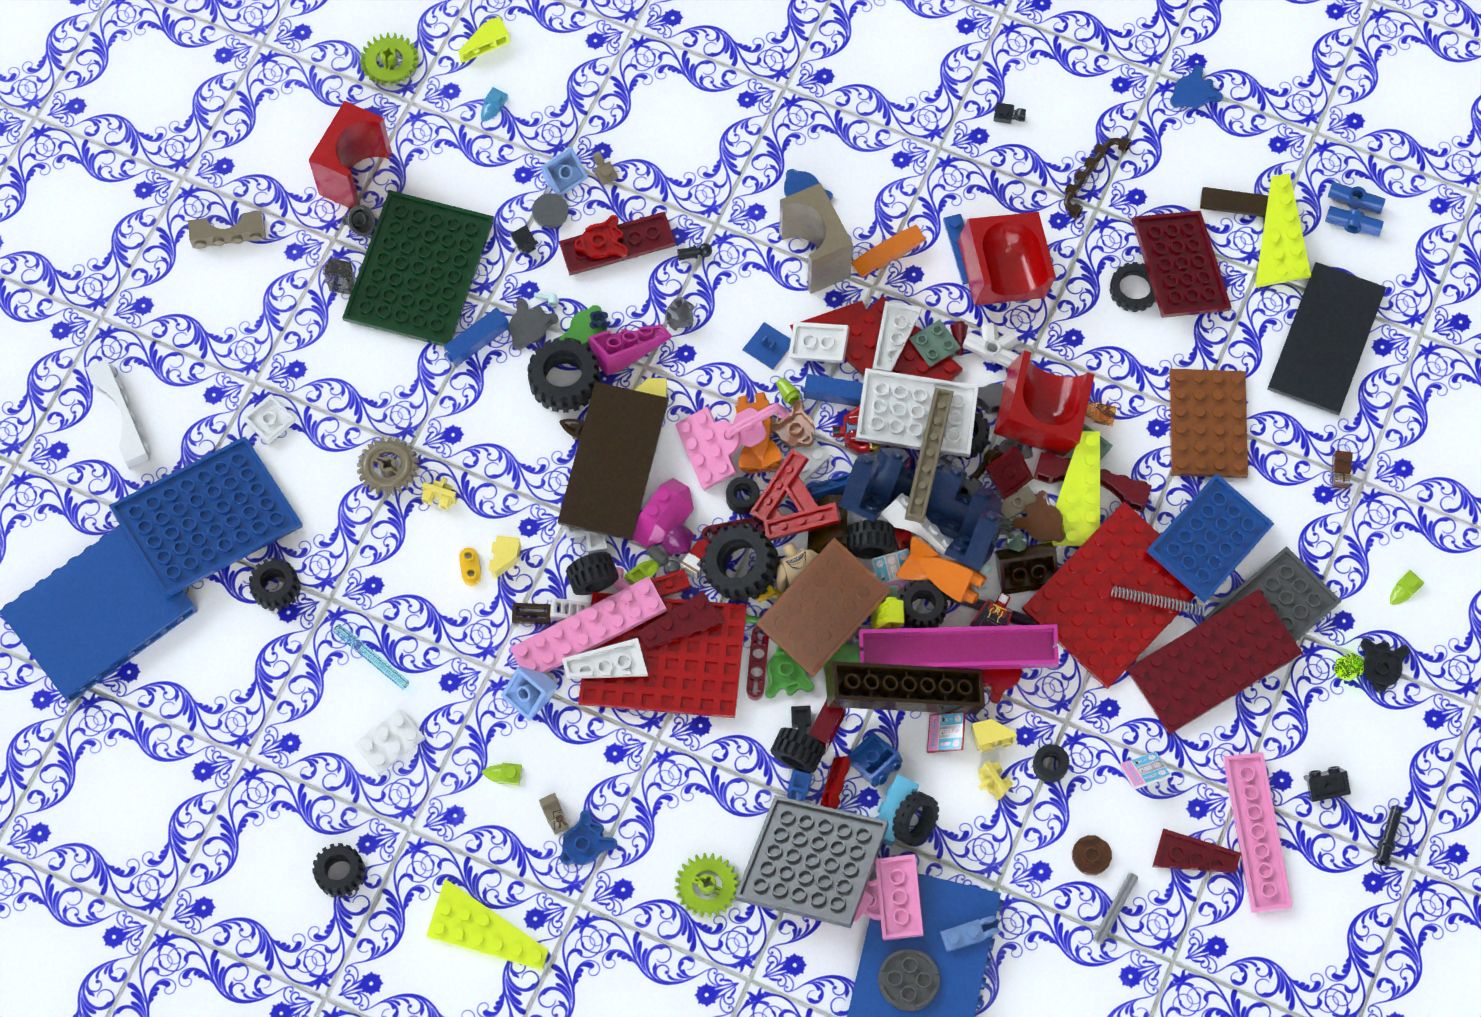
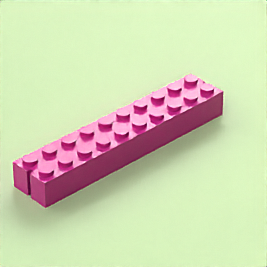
(963, 646)

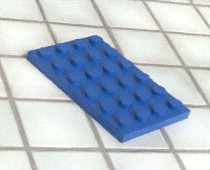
(1210, 537)

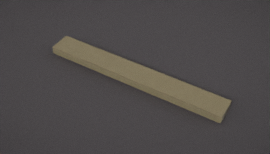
(929, 455)

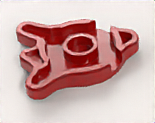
(602, 240)
(1000, 681)

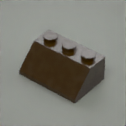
(822, 536)
(1026, 568)

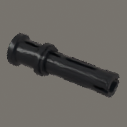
(1386, 844)

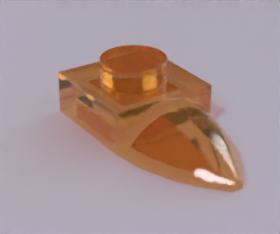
(1101, 413)

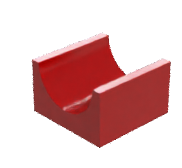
(348, 140)

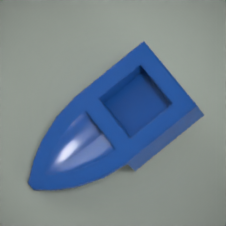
(799, 785)

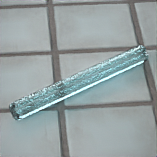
(371, 656)

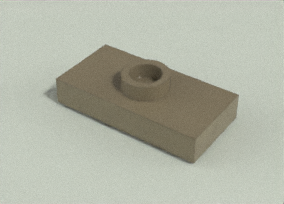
(1016, 503)

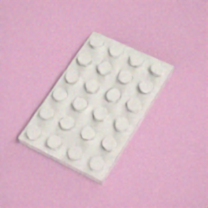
(898, 407)

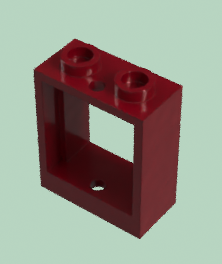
(827, 724)

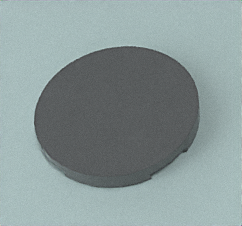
(908, 980)

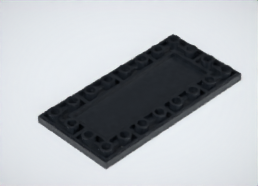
(1327, 338)

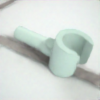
(552, 298)

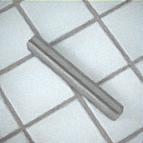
(1115, 908)

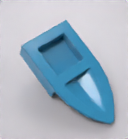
(493, 104)

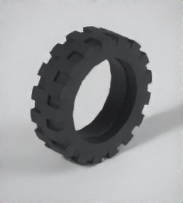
(1127, 302)
(905, 813)

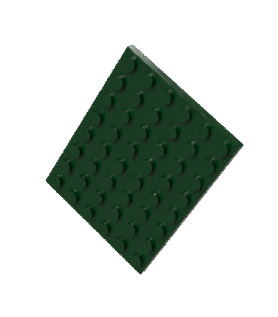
(418, 268)

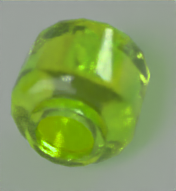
(1349, 666)

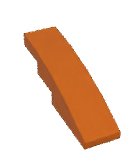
(888, 250)

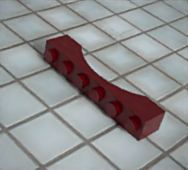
(1135, 493)

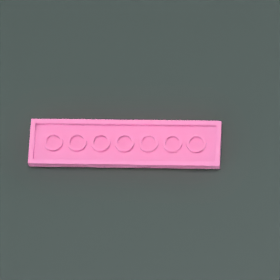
(590, 627)
(1257, 832)

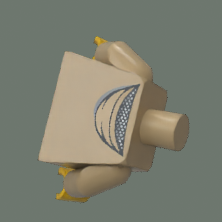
(792, 566)

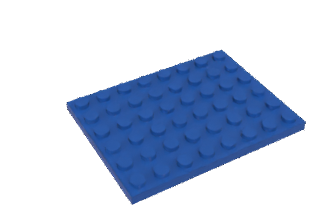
(205, 516)

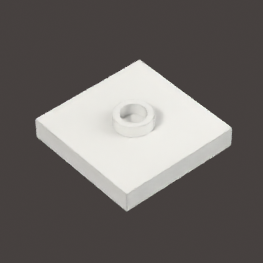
(269, 419)

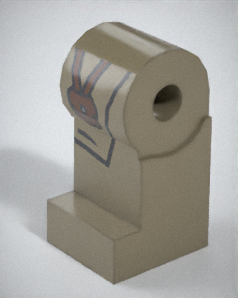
(553, 813)

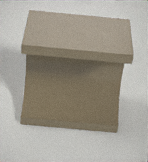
(813, 218)

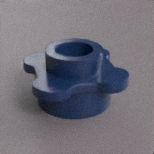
(598, 315)

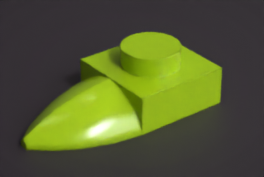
(641, 571)
(1405, 588)
(504, 773)

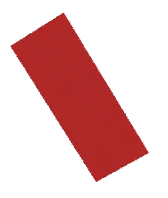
(841, 316)

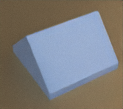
(564, 172)

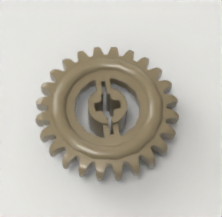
(394, 476)

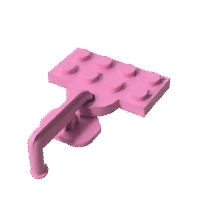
(708, 443)
(895, 897)

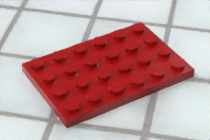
(863, 343)

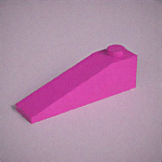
(622, 349)

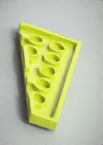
(1282, 246)
(1081, 492)
(472, 926)

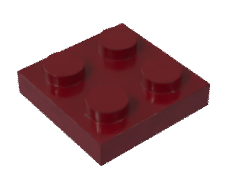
(1009, 472)

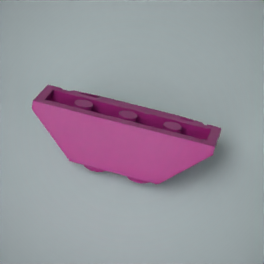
(664, 511)

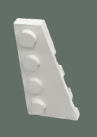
(894, 332)
(817, 458)
(606, 662)

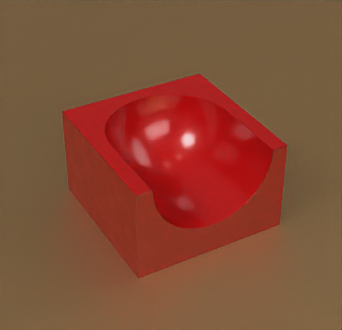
(1006, 258)
(1043, 407)

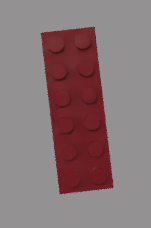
(640, 237)

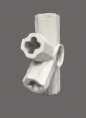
(991, 341)

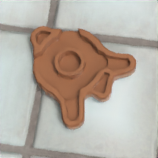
(796, 429)

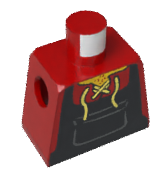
(994, 612)

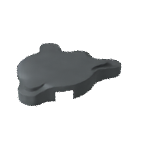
(529, 325)

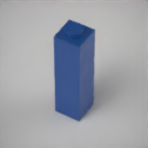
(476, 337)
(833, 390)

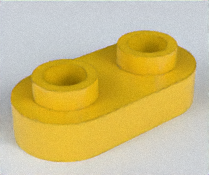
(470, 565)

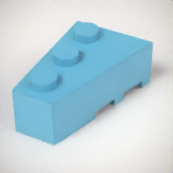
(895, 794)

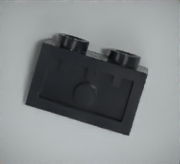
(1327, 783)

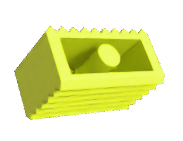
(888, 614)

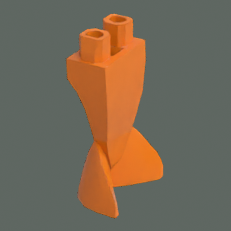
(765, 455)
(947, 574)

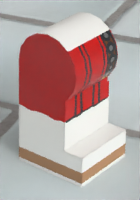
(693, 559)

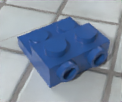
(875, 760)

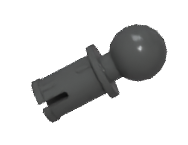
(662, 559)

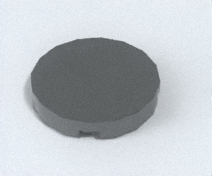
(550, 210)

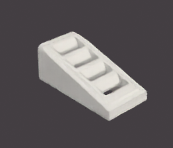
(556, 602)

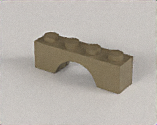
(249, 228)

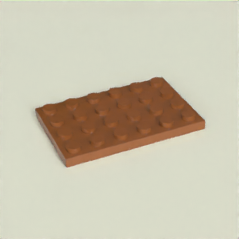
(1208, 423)
(823, 607)

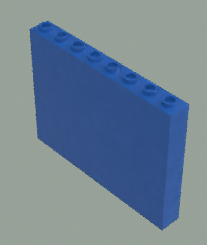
(94, 614)
(960, 971)

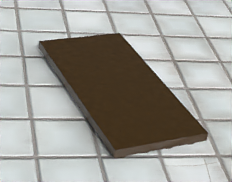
(613, 461)

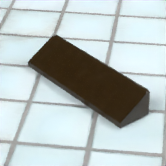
(1233, 201)

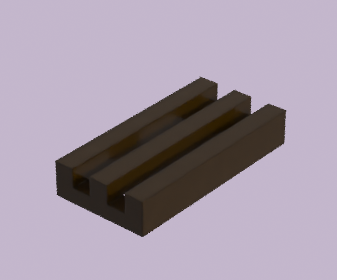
(524, 620)

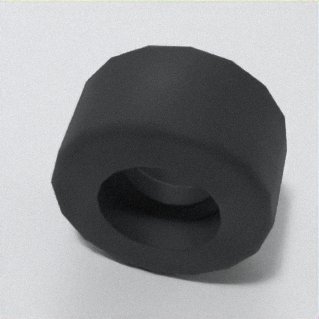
(739, 484)
(1056, 752)

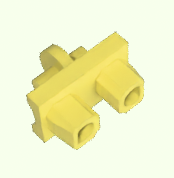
(439, 490)
(992, 781)

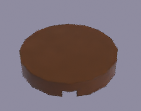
(1091, 855)

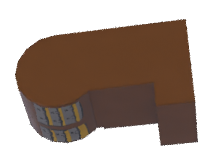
(1341, 469)

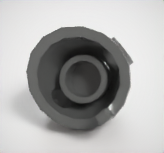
(359, 221)
(679, 314)

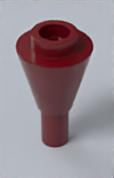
(959, 332)

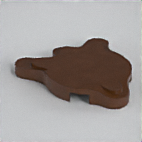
(1042, 521)

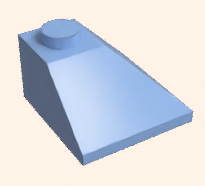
(529, 691)

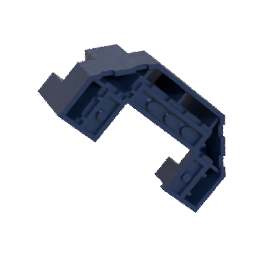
(966, 519)

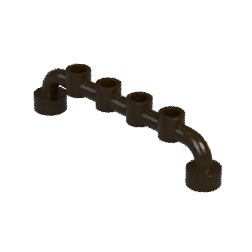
(1091, 165)

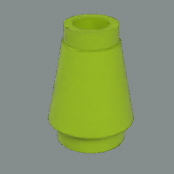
(788, 391)

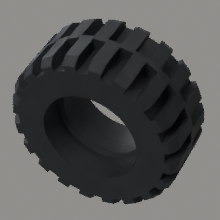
(559, 353)
(724, 546)

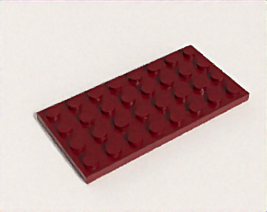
(1214, 661)

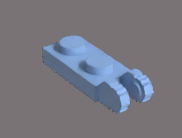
(967, 934)

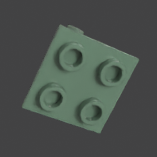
(935, 343)

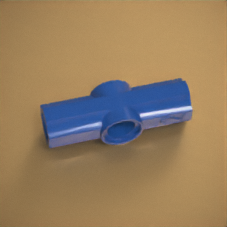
(1366, 200)
(1354, 221)

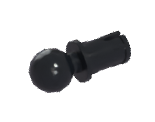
(704, 250)

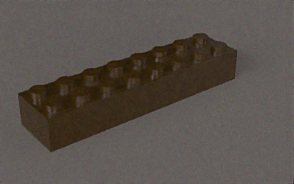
(904, 687)

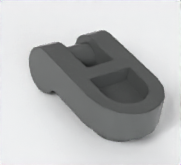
(1007, 444)

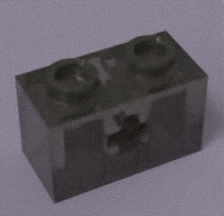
(339, 276)

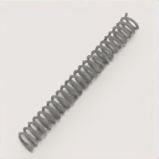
(1158, 599)

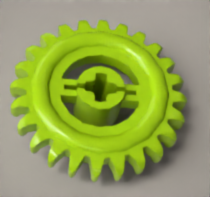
(387, 50)
(689, 877)

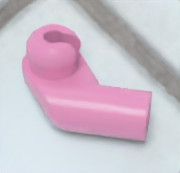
(621, 584)

